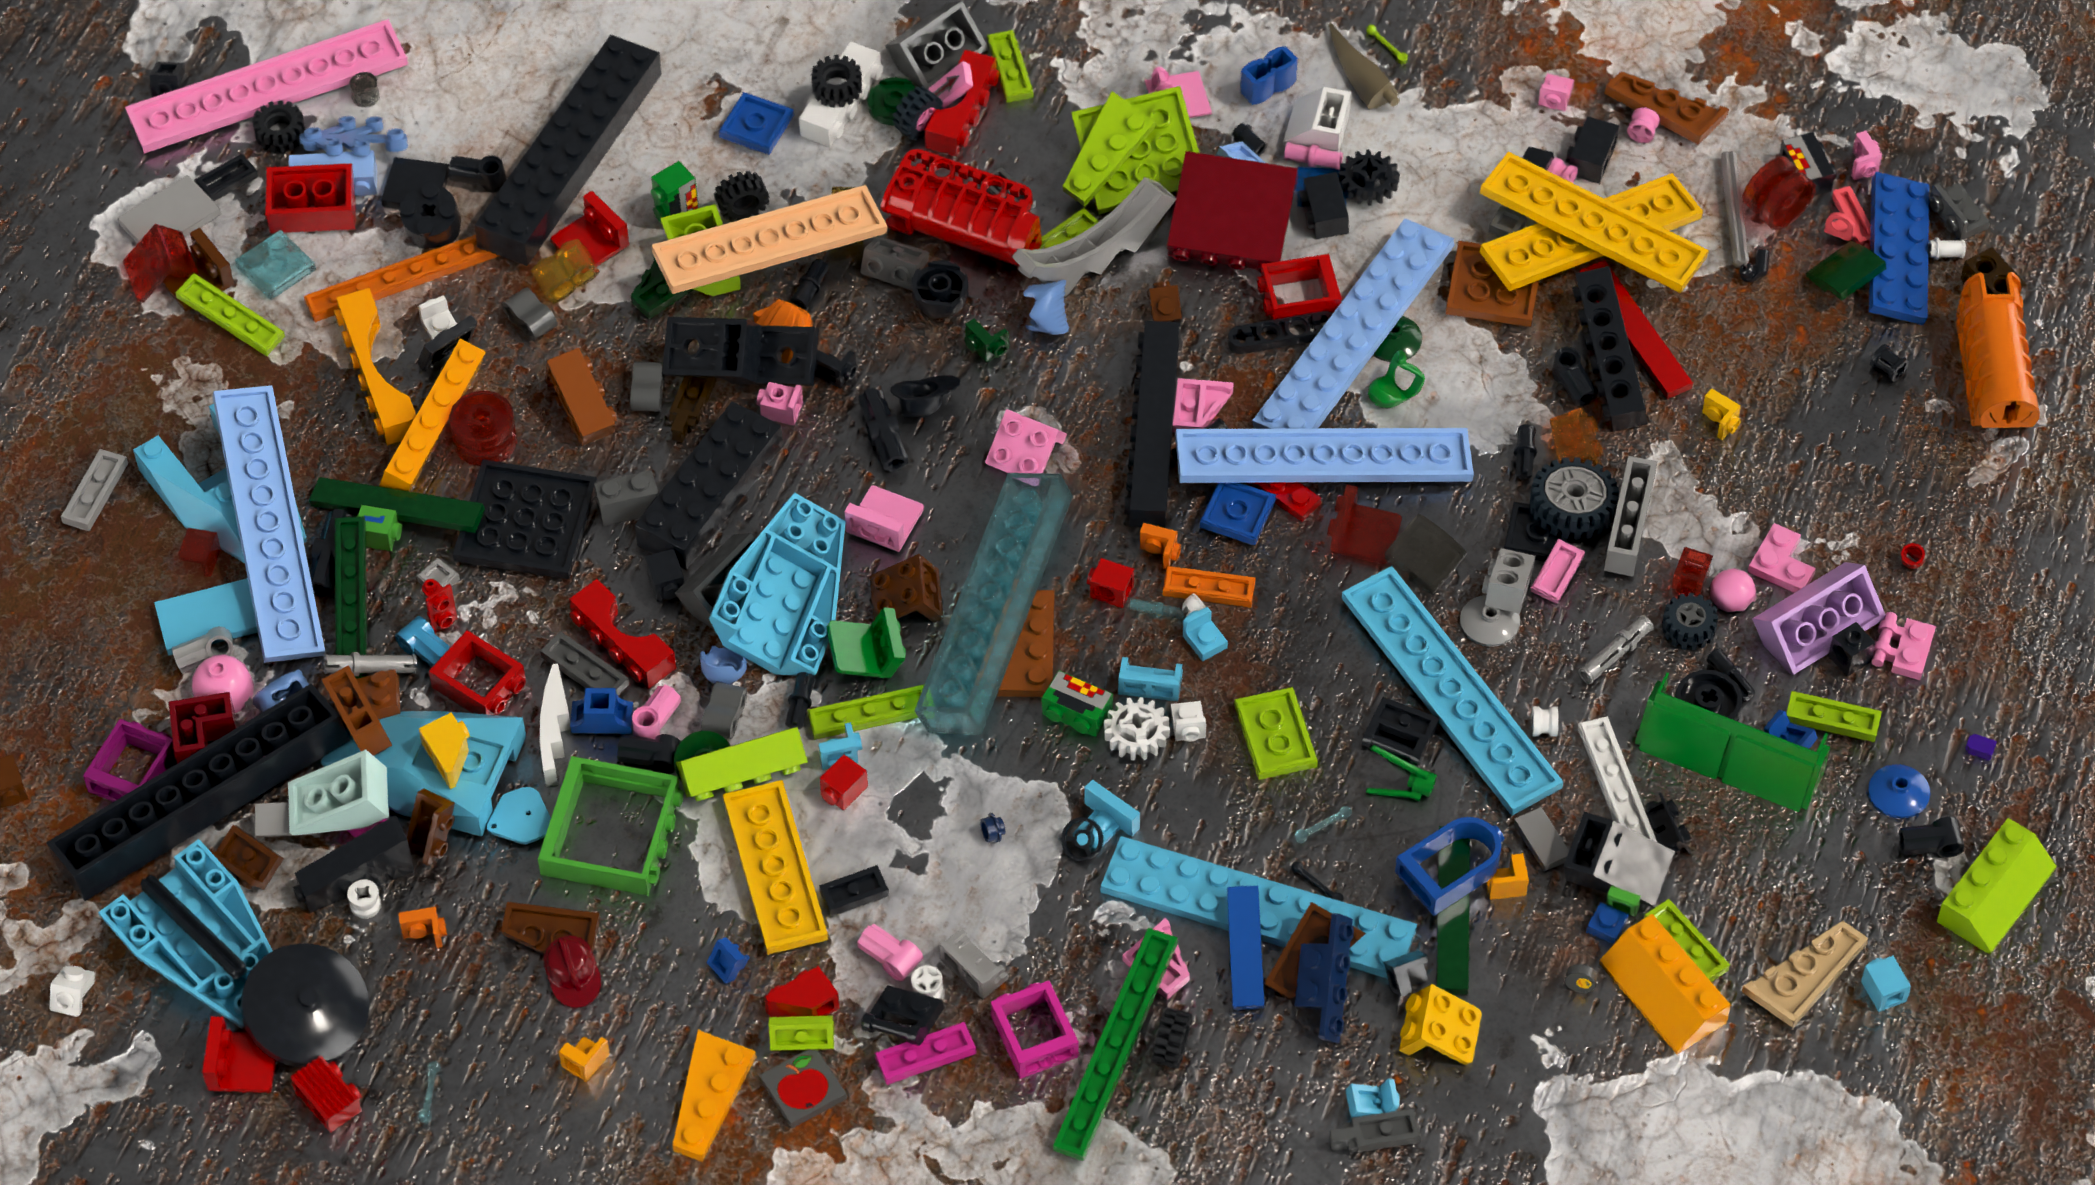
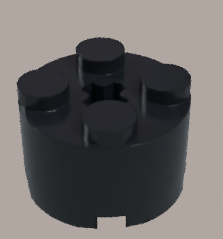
(430, 216)

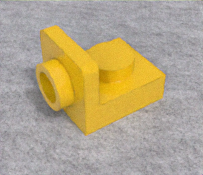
(1722, 410)

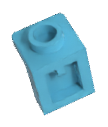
(1203, 634)
(834, 748)

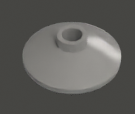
(1485, 629)

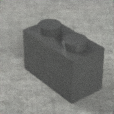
(625, 497)

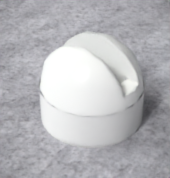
(1192, 603)

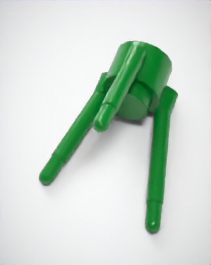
(1420, 780)

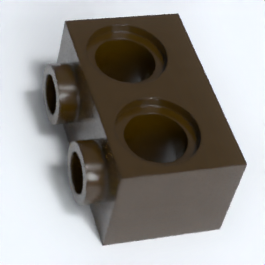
(1994, 270)

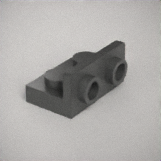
(1958, 211)
(892, 261)

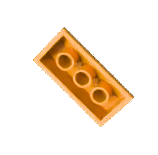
(1665, 984)

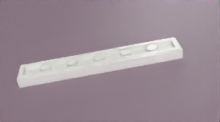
(1614, 775)

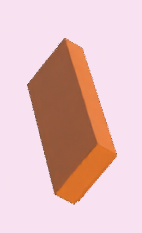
(1209, 586)

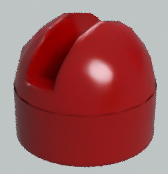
(1916, 552)

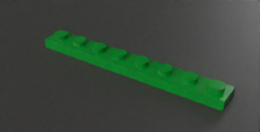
(1115, 1044)

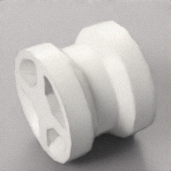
(1544, 721)
(364, 907)
(930, 978)

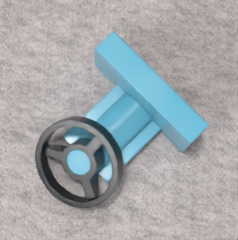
(1108, 817)

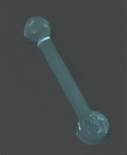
(1301, 835)
(425, 1114)

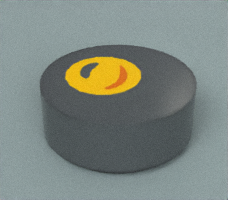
(1581, 978)

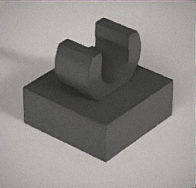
(1506, 222)

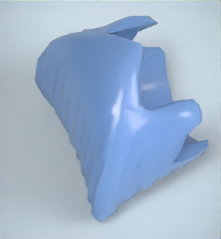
(1048, 310)
(279, 690)

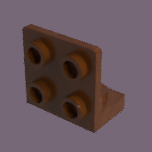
(209, 263)
(908, 588)

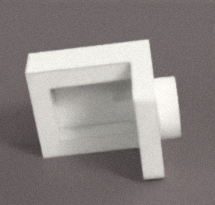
(69, 989)

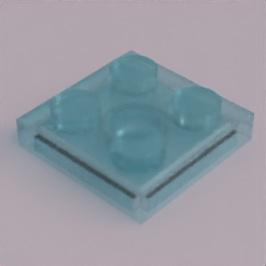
(275, 265)

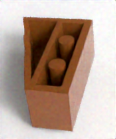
(580, 396)

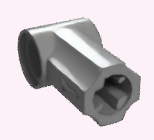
(194, 652)

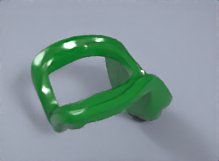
(1385, 391)

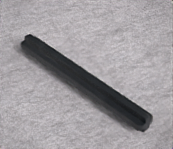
(193, 927)

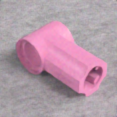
(655, 713)
(895, 956)

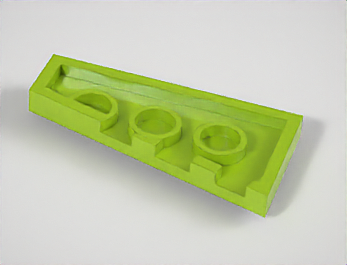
(1110, 143)

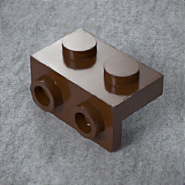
(430, 825)
(247, 858)

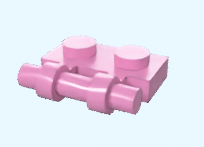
(1913, 646)

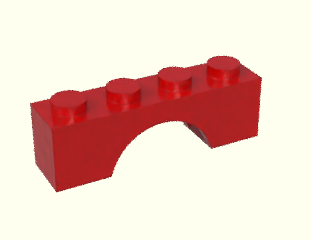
(951, 127)
(644, 657)

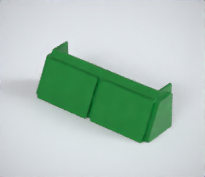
(1730, 750)

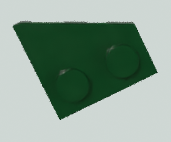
(654, 293)

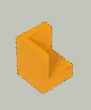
(1509, 881)
(585, 1057)

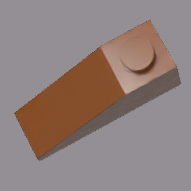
(356, 711)

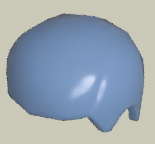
(722, 665)

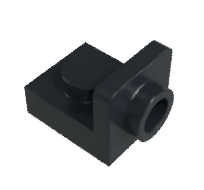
(166, 77)
(835, 371)

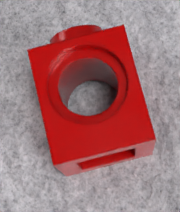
(1111, 582)

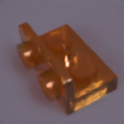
(1576, 436)

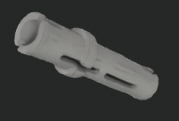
(1625, 641)
(370, 663)

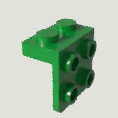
(867, 648)

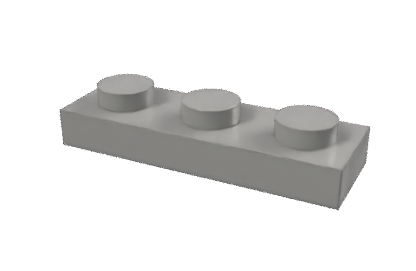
(94, 490)

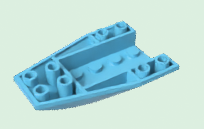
(784, 591)
(165, 947)

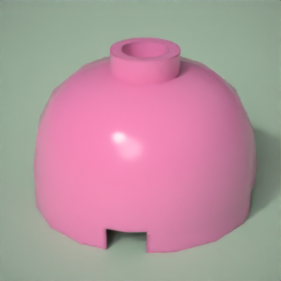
(223, 675)

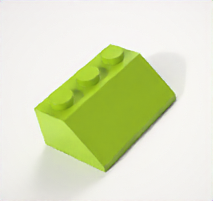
(695, 221)

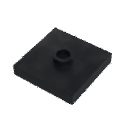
(445, 342)

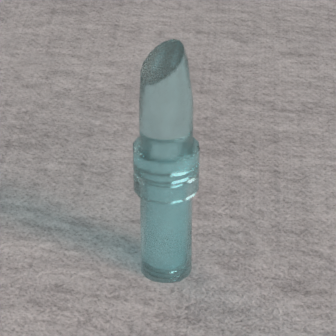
(1156, 609)

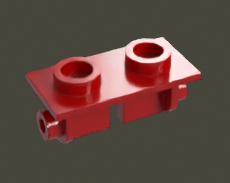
(439, 604)

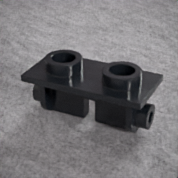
(1664, 815)

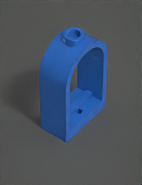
(1424, 886)

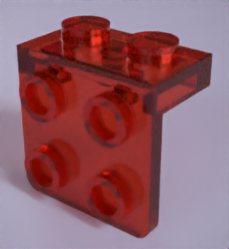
(1361, 529)

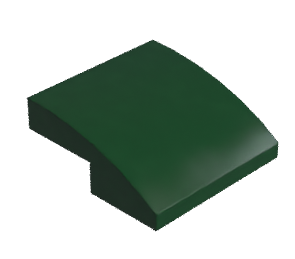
(1846, 270)

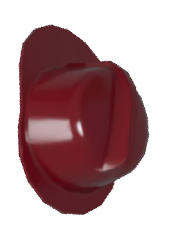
(572, 971)

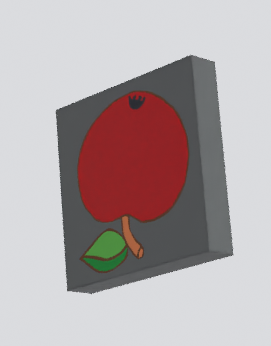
(803, 1087)

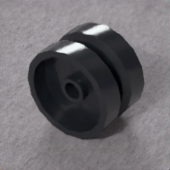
(1712, 692)

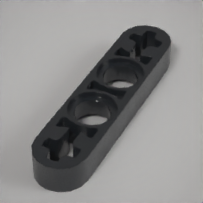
(1280, 328)

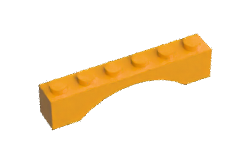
(361, 324)
(432, 417)

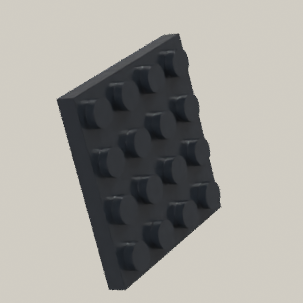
(529, 519)

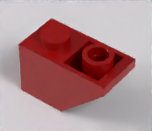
(804, 996)

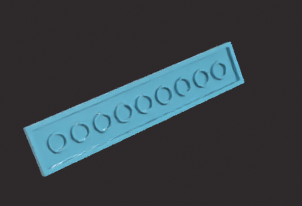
(1452, 690)
(1199, 893)

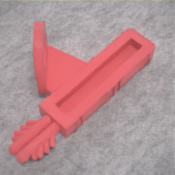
(1851, 220)

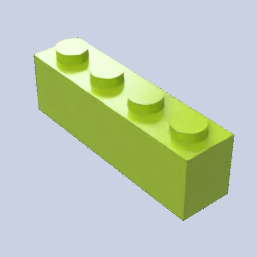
(742, 762)

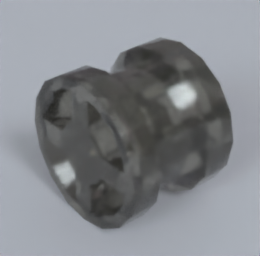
(364, 89)

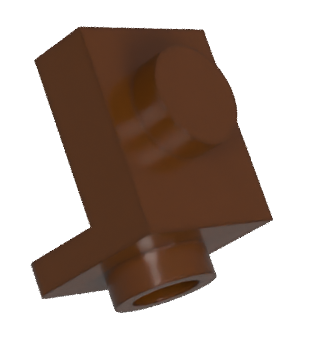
(1164, 302)

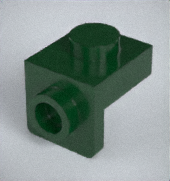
(983, 343)

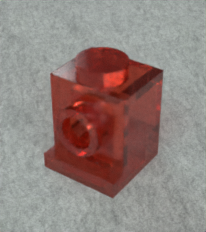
(1689, 576)

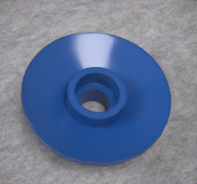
(1899, 801)

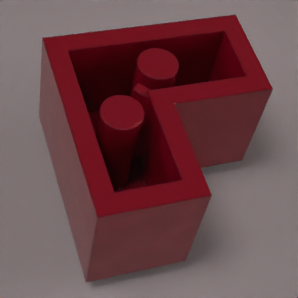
(199, 721)

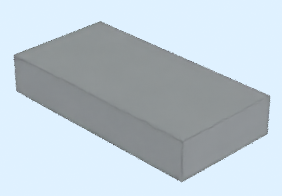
(1542, 839)

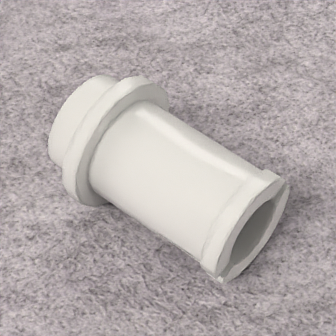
(1946, 248)

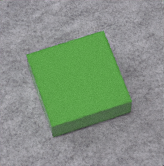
(1623, 901)

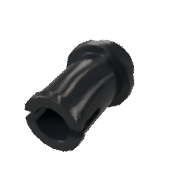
(1247, 136)

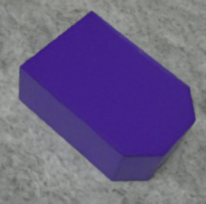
(1980, 746)

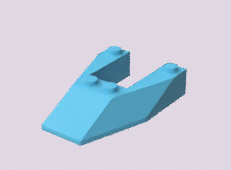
(195, 505)

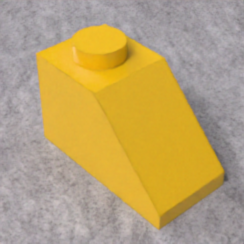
(447, 746)

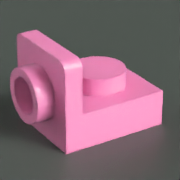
(1555, 92)

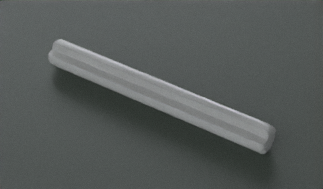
(1734, 209)

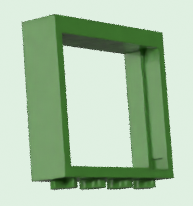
(618, 777)

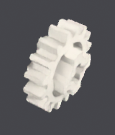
(1137, 728)

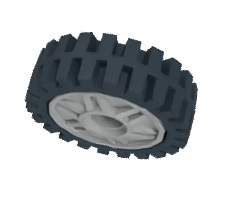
(1574, 498)

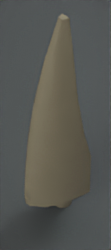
(1363, 74)

